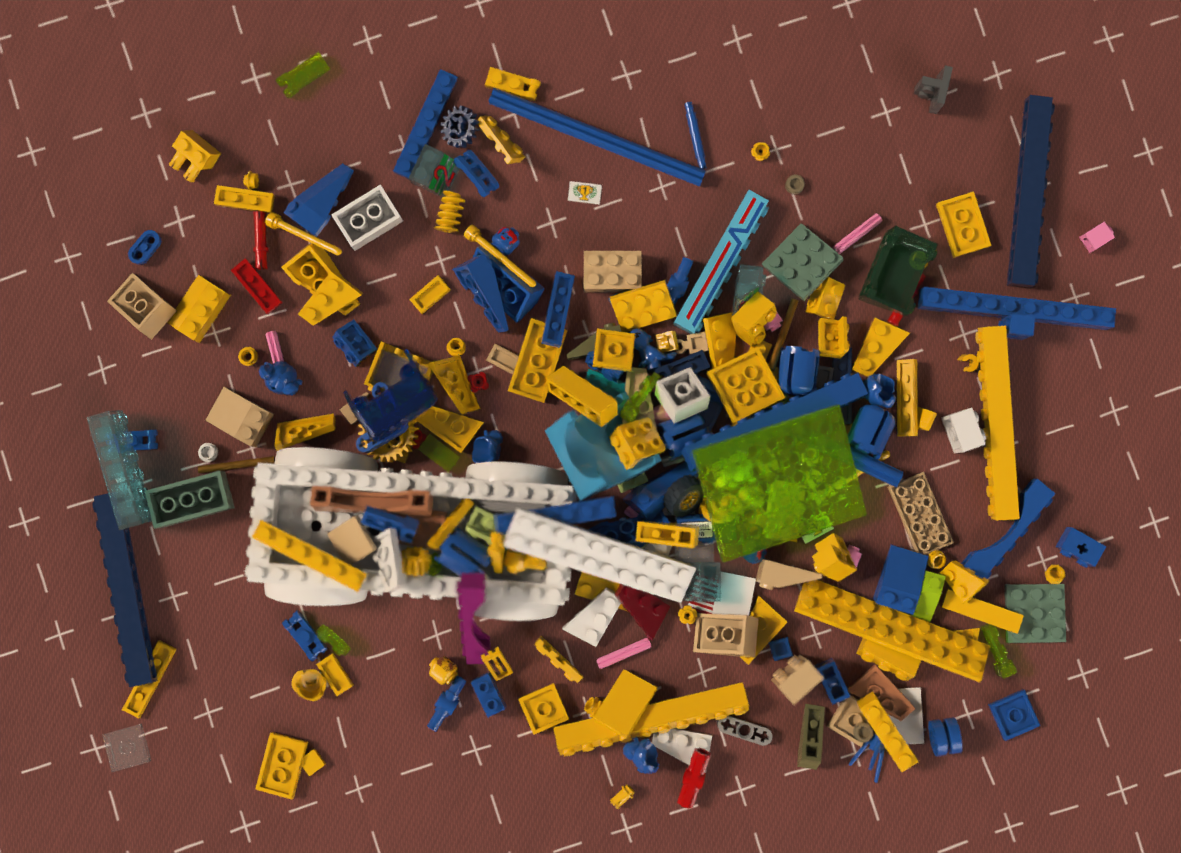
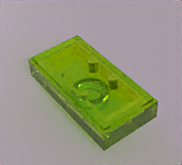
(439, 453)

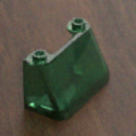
(897, 270)

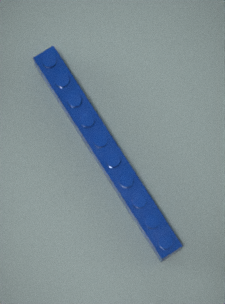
(1002, 306)
(843, 392)

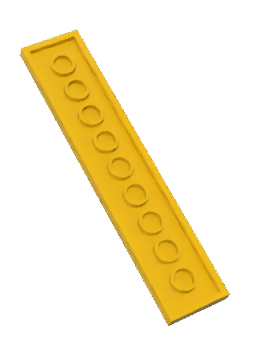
(893, 629)

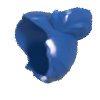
(280, 378)
(487, 447)
(643, 755)

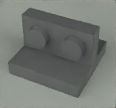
(934, 89)

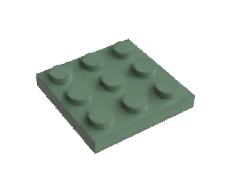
(802, 262)
(1042, 611)

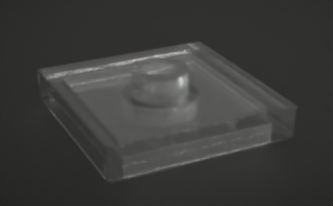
(126, 747)

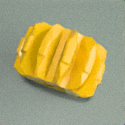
(415, 561)

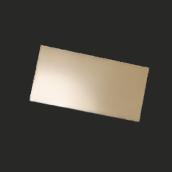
(502, 358)

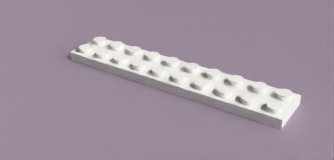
(598, 555)

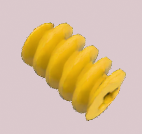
(449, 212)

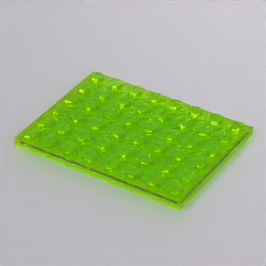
(779, 482)

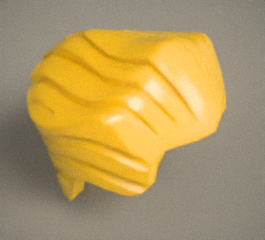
(309, 684)

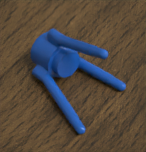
(878, 747)

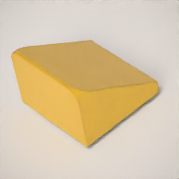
(925, 419)

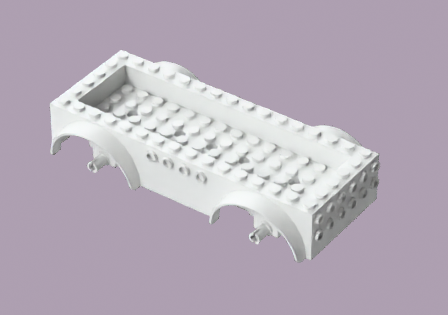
(284, 501)

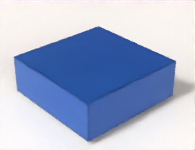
(780, 648)

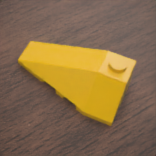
(310, 269)

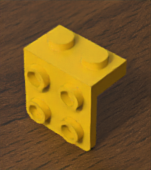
(636, 441)

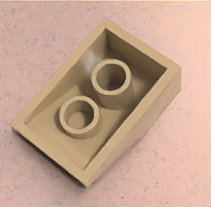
(141, 306)
(239, 417)
(779, 575)
(726, 634)

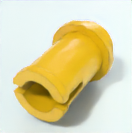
(622, 796)

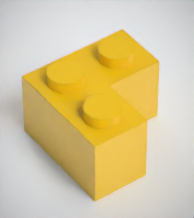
(752, 317)
(833, 558)

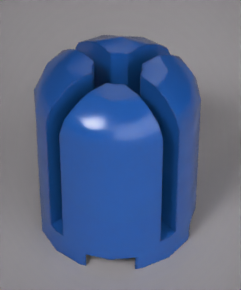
(798, 370)
(669, 429)
(871, 430)
(469, 547)

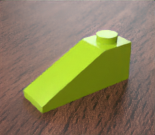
(929, 596)

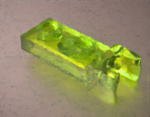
(303, 74)
(632, 410)
(1003, 666)

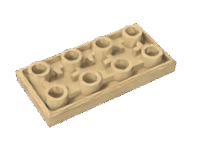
(920, 514)

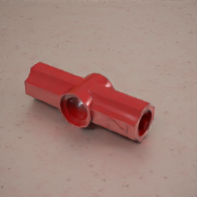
(693, 777)

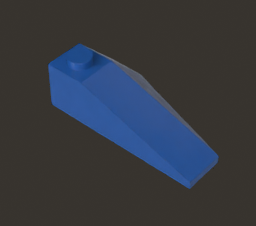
(480, 278)
(648, 497)

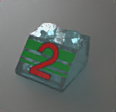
(434, 171)
(748, 282)

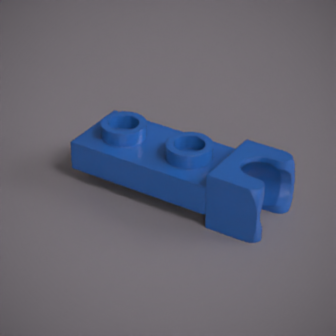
(383, 520)

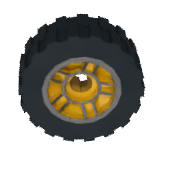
(683, 496)

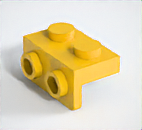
(826, 299)
(833, 337)

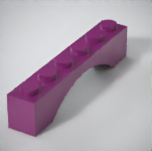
(471, 595)

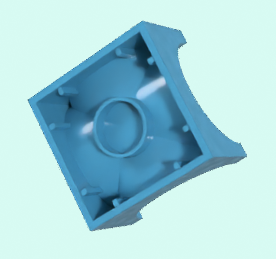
(589, 455)

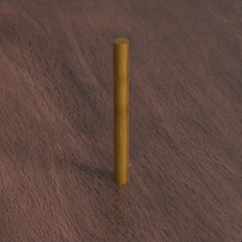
(783, 333)
(235, 464)

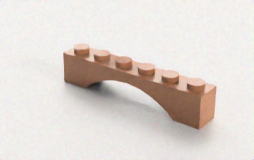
(397, 503)

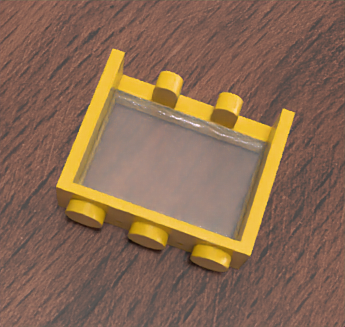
(387, 366)

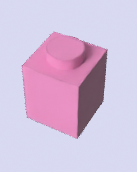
(1097, 236)

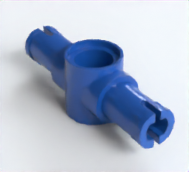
(679, 281)
(446, 703)

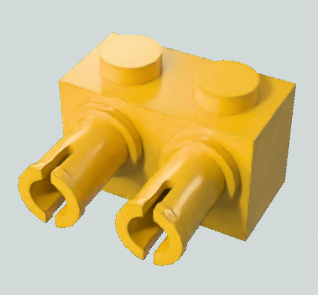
(195, 149)

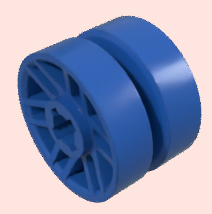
(945, 736)

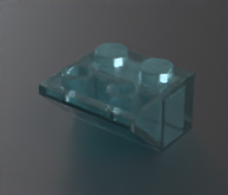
(705, 583)

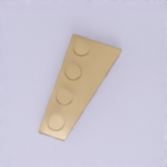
(634, 382)

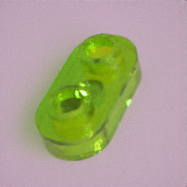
(338, 645)

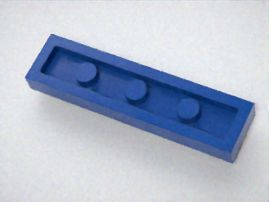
(557, 309)

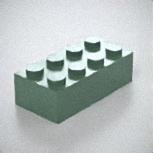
(189, 499)

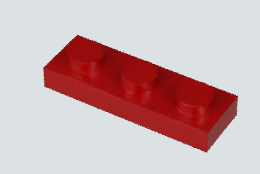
(256, 286)

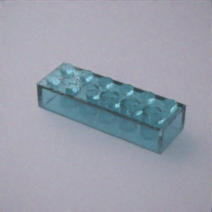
(120, 468)

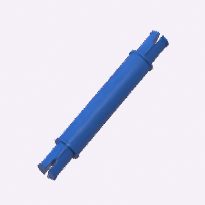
(695, 135)

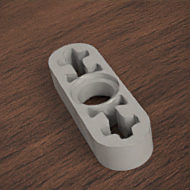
(729, 730)

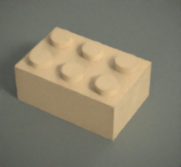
(612, 271)
(796, 678)

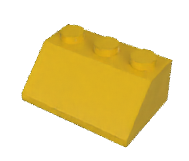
(198, 309)

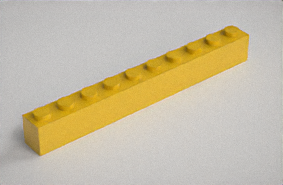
(998, 423)
(656, 718)

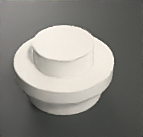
(208, 452)

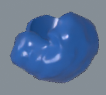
(880, 390)

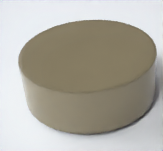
(794, 184)
(863, 732)

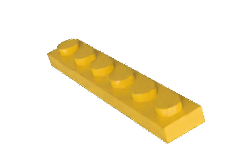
(309, 555)

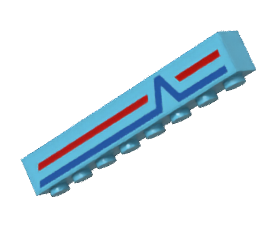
(720, 263)

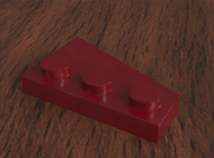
(644, 608)

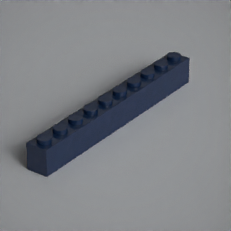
(1030, 191)
(125, 596)

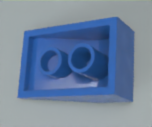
(901, 579)

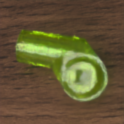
(437, 567)

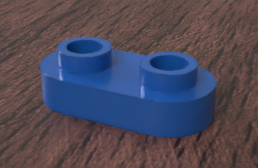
(143, 245)

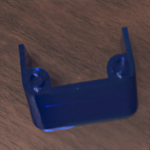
(396, 404)

